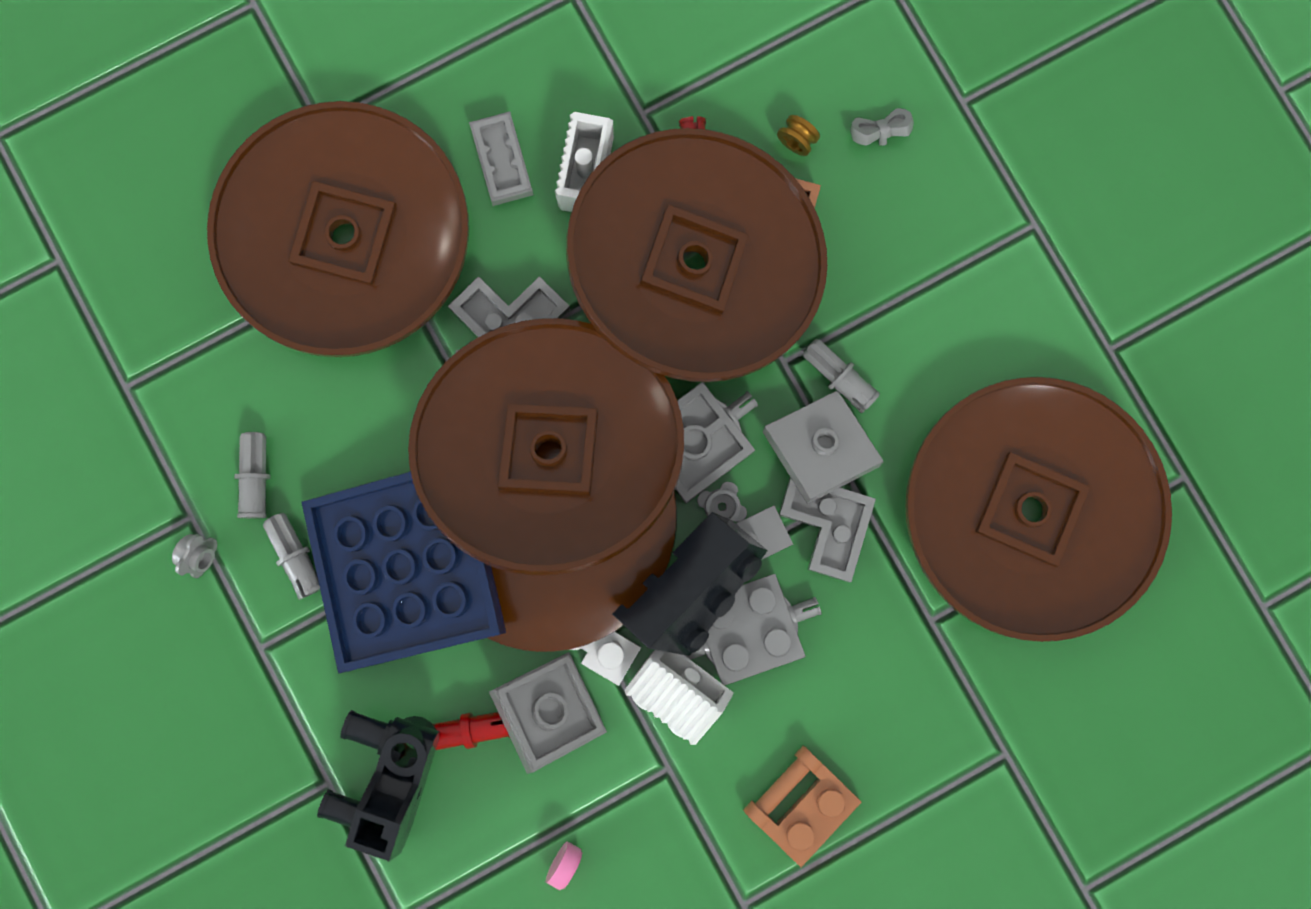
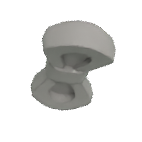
(897, 123)

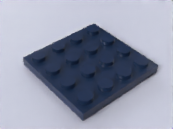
(393, 577)

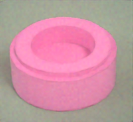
(564, 866)

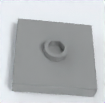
(822, 446)
(547, 712)

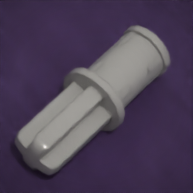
(841, 376)
(252, 476)
(292, 555)

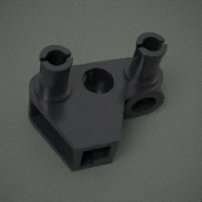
(390, 802)

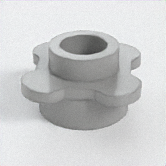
(727, 494)
(193, 555)

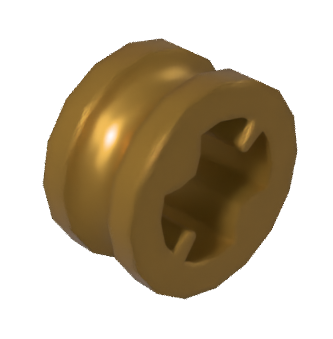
(798, 135)

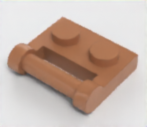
(812, 816)

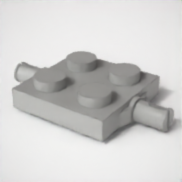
(710, 439)
(756, 632)

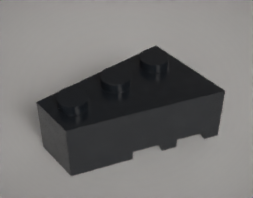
(695, 588)

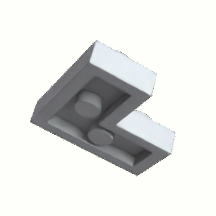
(485, 311)
(841, 524)

